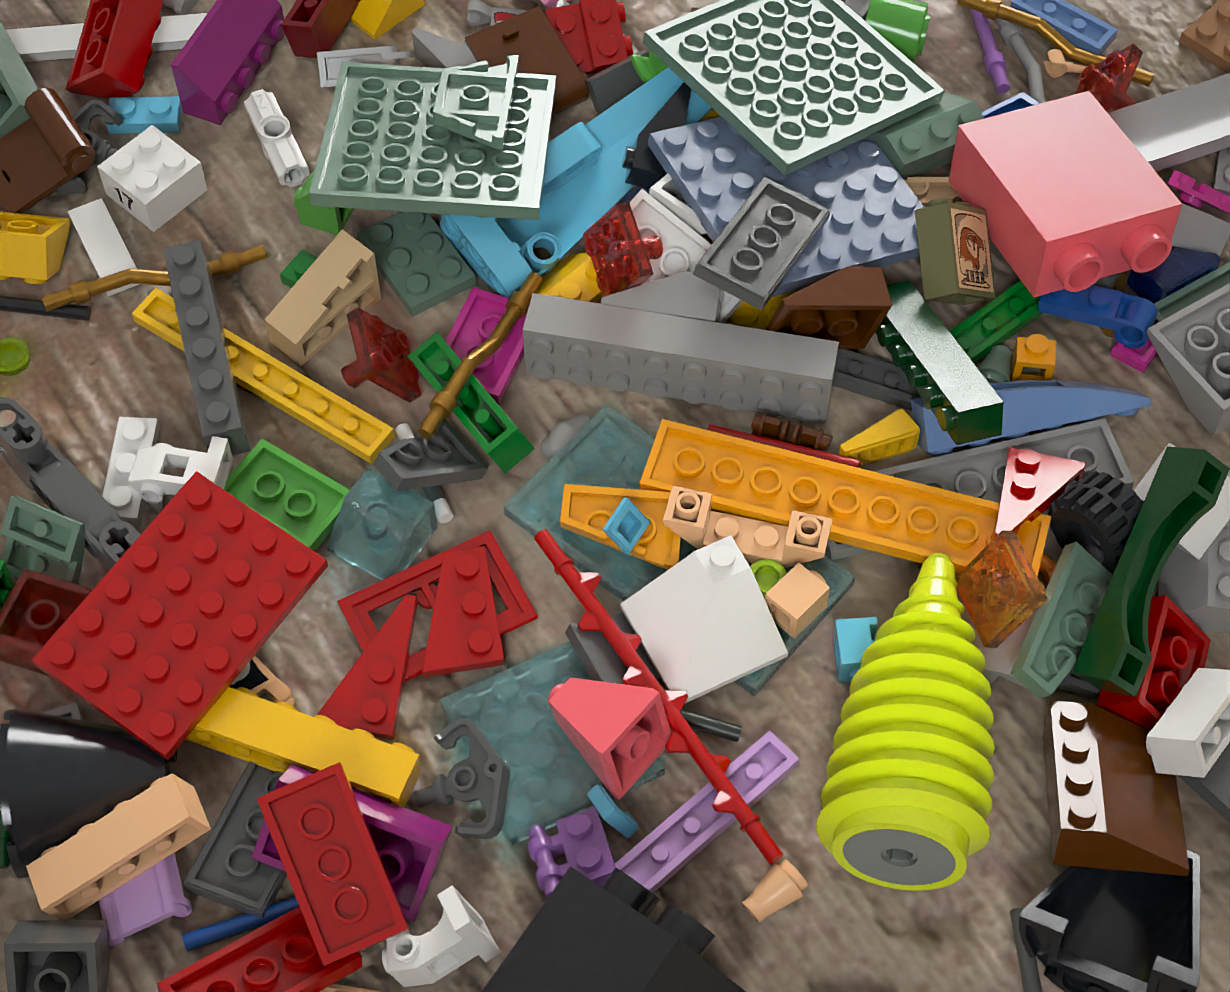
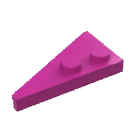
(1198, 195)

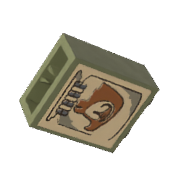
(954, 252)

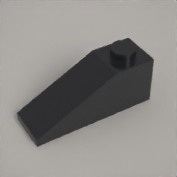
(641, 163)

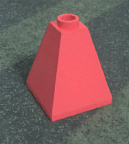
(612, 727)

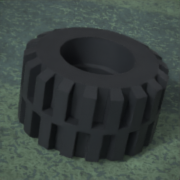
(1096, 515)

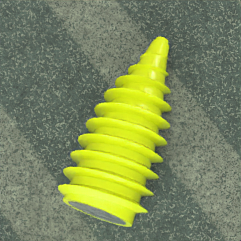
(913, 747)

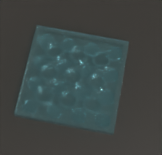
(545, 767)

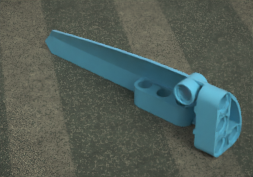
(579, 188)

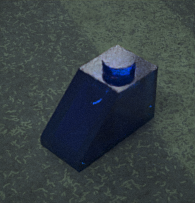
(1176, 272)

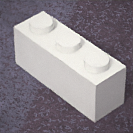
(1194, 726)

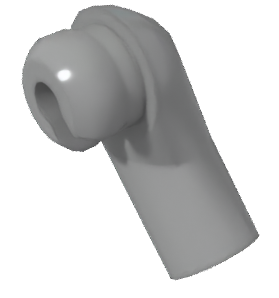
(562, 434)

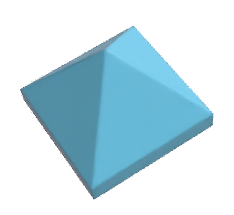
(626, 525)

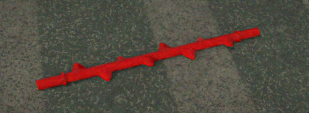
(683, 736)

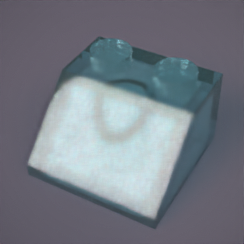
(381, 526)

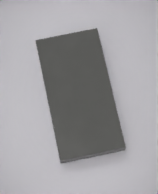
(762, 243)
(225, 865)

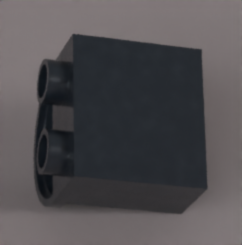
(605, 943)

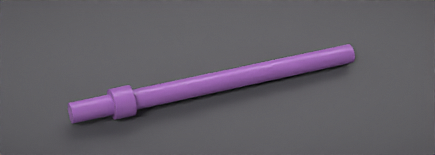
(994, 59)

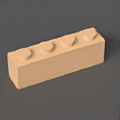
(117, 847)

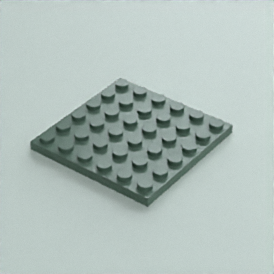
(793, 74)
(392, 157)

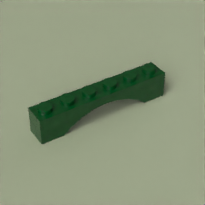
(1179, 495)

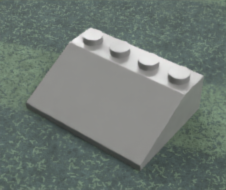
(1197, 356)

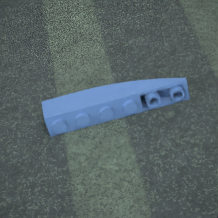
(1035, 406)

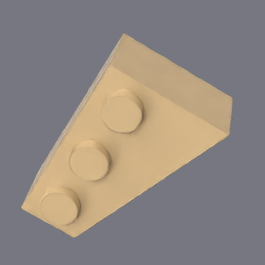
(319, 301)

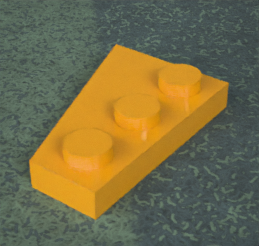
(589, 508)

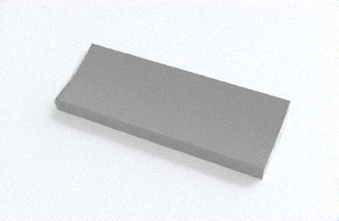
(1179, 123)

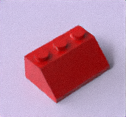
(114, 48)
(1176, 652)

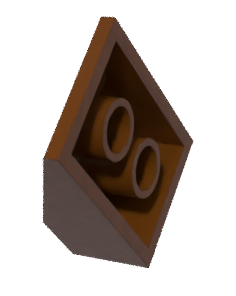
(837, 308)

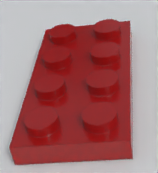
(332, 864)
(266, 960)

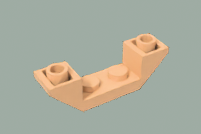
(800, 542)

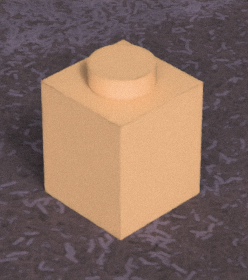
(797, 599)

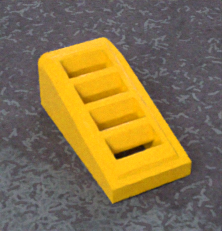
(884, 439)

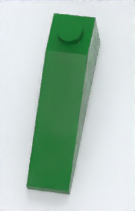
(474, 405)

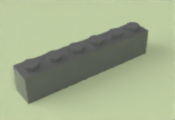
(205, 346)

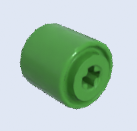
(901, 24)

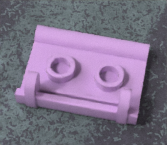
(145, 901)

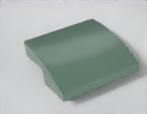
(42, 541)

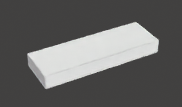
(101, 241)

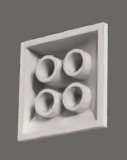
(705, 621)

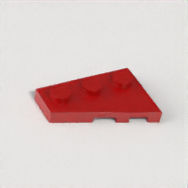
(464, 617)

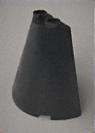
(65, 776)
(1117, 930)

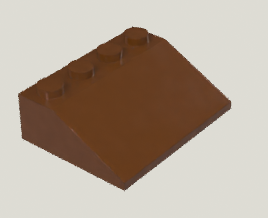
(1106, 796)

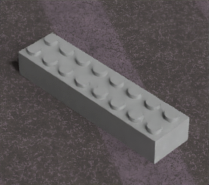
(679, 358)

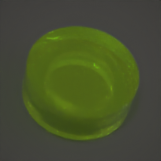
(13, 356)

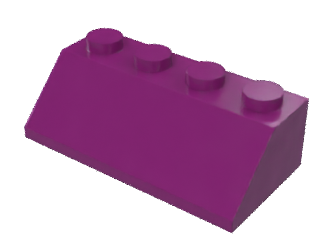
(226, 55)
(405, 841)

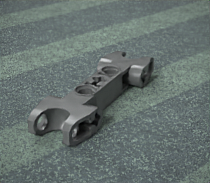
(63, 486)

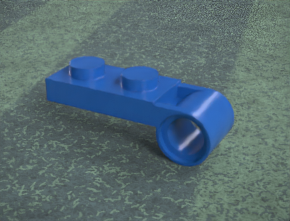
(1105, 308)

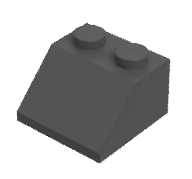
(57, 956)

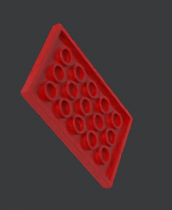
(180, 614)

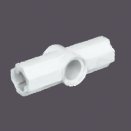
(276, 138)

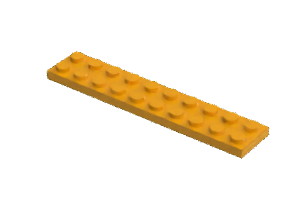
(865, 506)

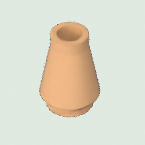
(775, 891)

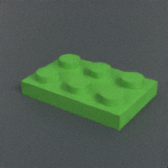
(287, 493)

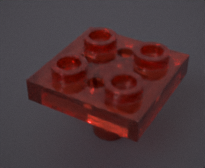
(1111, 78)
(619, 251)
(381, 356)

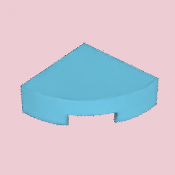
(611, 812)

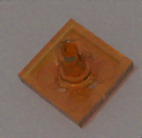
(1008, 584)

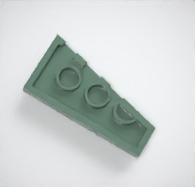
(1062, 621)

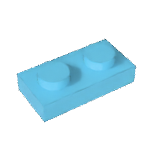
(142, 112)

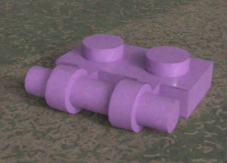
(583, 843)

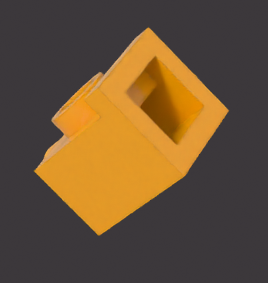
(1033, 352)

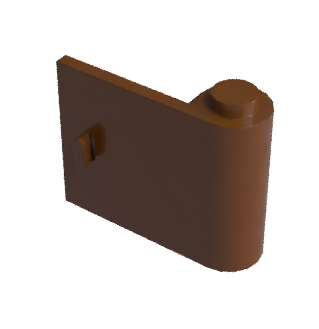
(538, 51)
(41, 152)

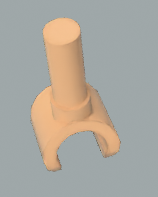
(1058, 66)

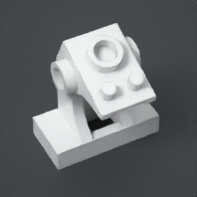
(152, 465)
(446, 947)

